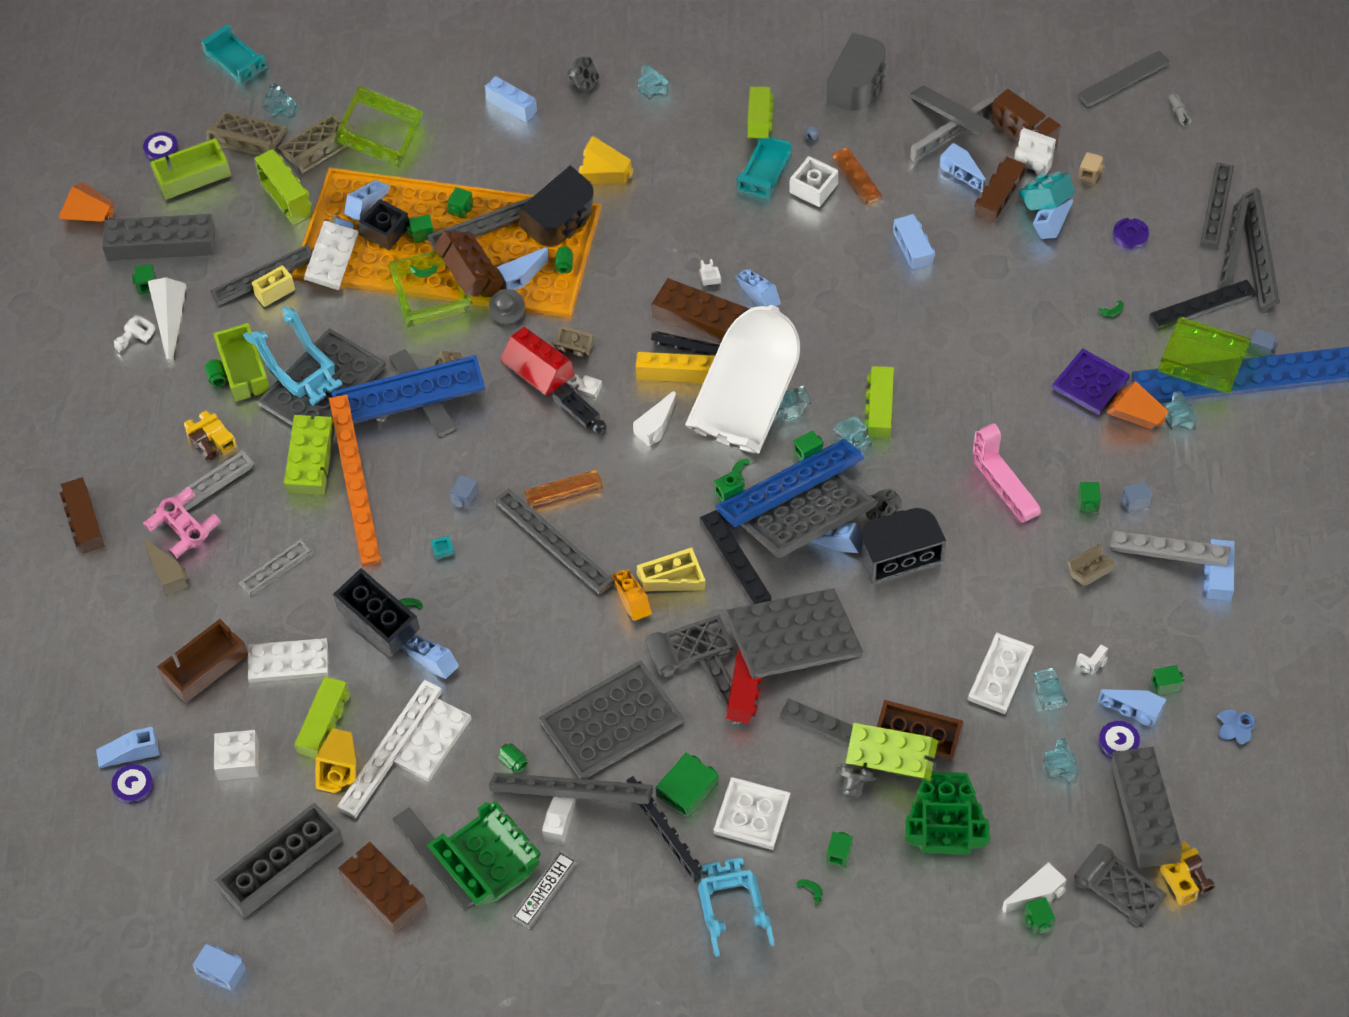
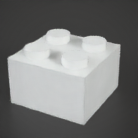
(814, 181)
(236, 755)

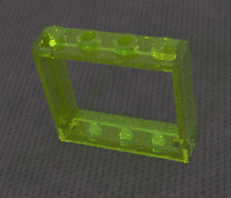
(387, 106)
(430, 314)

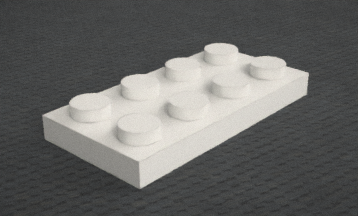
(331, 255)
(288, 660)
(1000, 673)
(432, 740)

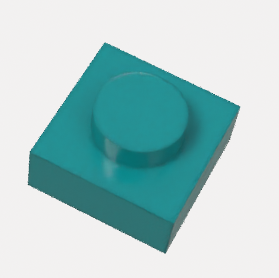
(442, 547)

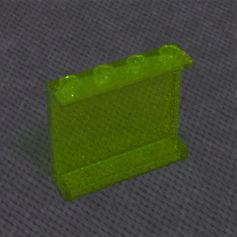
(1204, 355)

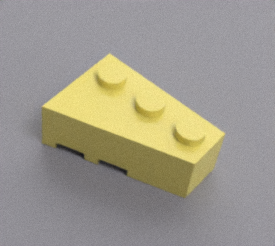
(672, 573)

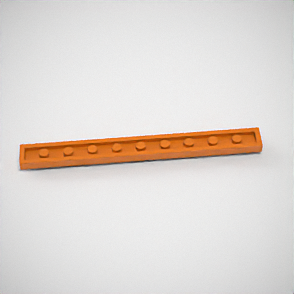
(355, 481)

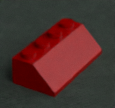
(536, 361)

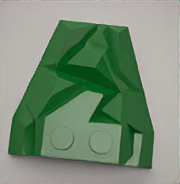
(947, 816)

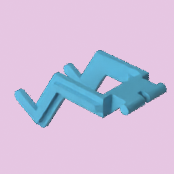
(313, 385)
(725, 878)

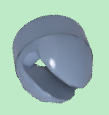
(811, 133)

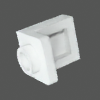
(1092, 664)

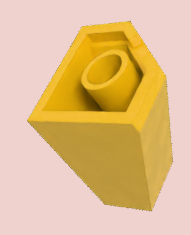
(604, 164)
(336, 762)

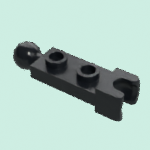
(579, 409)

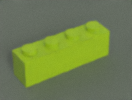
(760, 112)
(880, 403)
(322, 716)

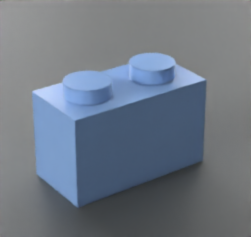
(219, 966)

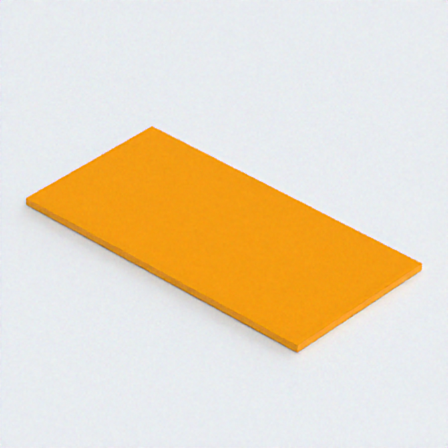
(369, 267)

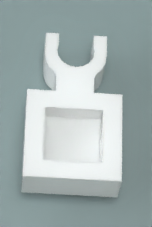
(709, 274)
(587, 386)

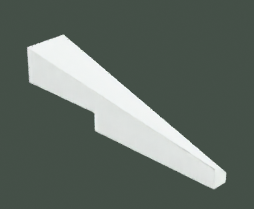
(168, 304)

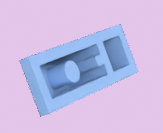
(364, 198)

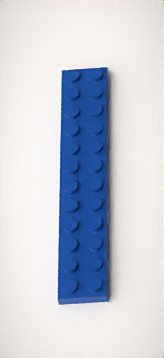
(1257, 375)

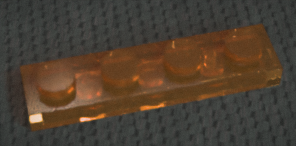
(857, 176)
(563, 489)

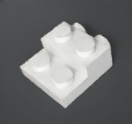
(1035, 151)

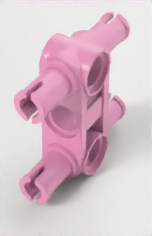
(182, 522)

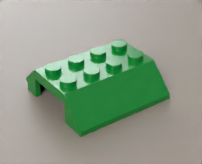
(487, 855)

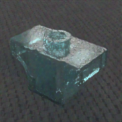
(652, 83)
(279, 102)
(794, 403)
(1180, 413)
(854, 432)
(1049, 689)
(1061, 762)

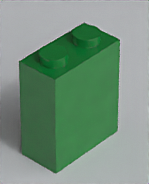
(687, 784)

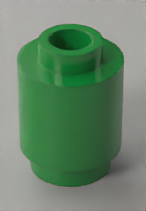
(564, 260)
(215, 373)
(512, 757)

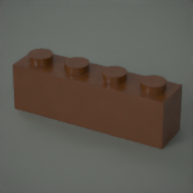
(1000, 189)
(82, 515)

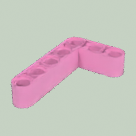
(1001, 476)

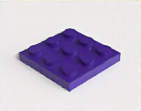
(1090, 381)

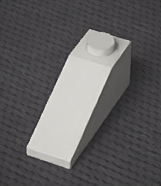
(653, 423)
(558, 820)
(1044, 883)

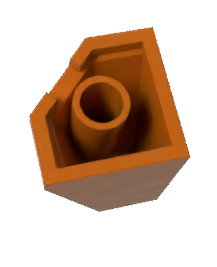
(86, 205)
(1138, 407)

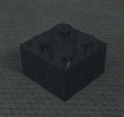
(384, 224)

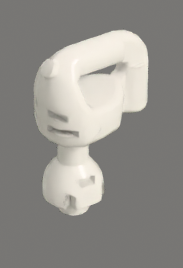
(135, 331)

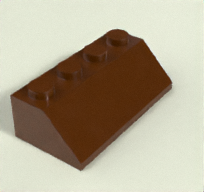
(924, 723)

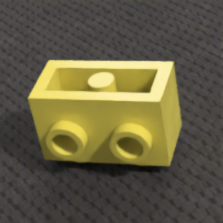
(273, 286)

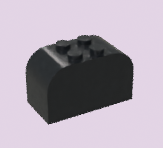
(558, 208)
(901, 544)
(376, 613)

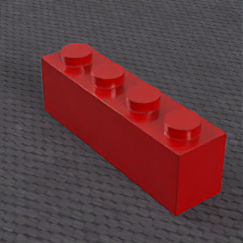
(742, 693)

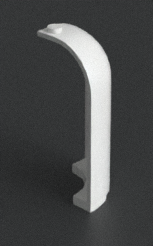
(747, 379)

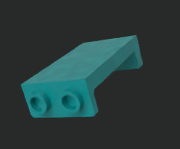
(233, 54)
(765, 167)

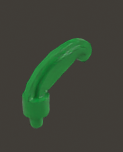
(423, 273)
(1114, 311)
(739, 465)
(412, 602)
(812, 886)

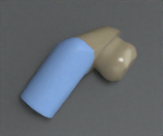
(337, 220)

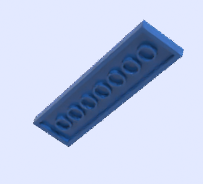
(413, 389)
(789, 482)

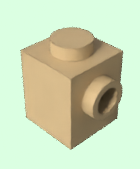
(1091, 167)

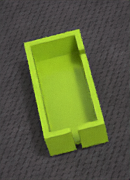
(191, 168)
(283, 186)
(241, 362)
(309, 455)
(891, 751)

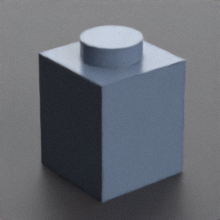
(1262, 343)
(464, 492)
(1136, 497)

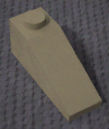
(167, 569)

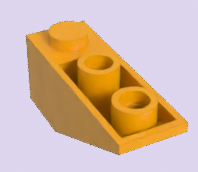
(631, 594)

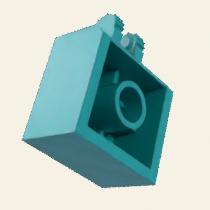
(1047, 191)

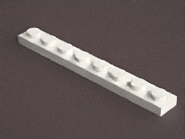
(388, 749)

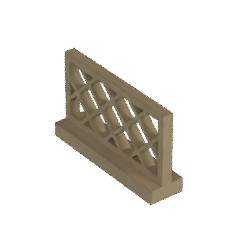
(245, 142)
(321, 149)

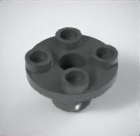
(583, 74)
(507, 306)
(887, 504)
(854, 779)

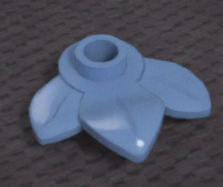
(1234, 728)

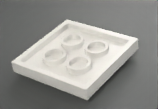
(752, 813)

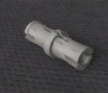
(1179, 109)

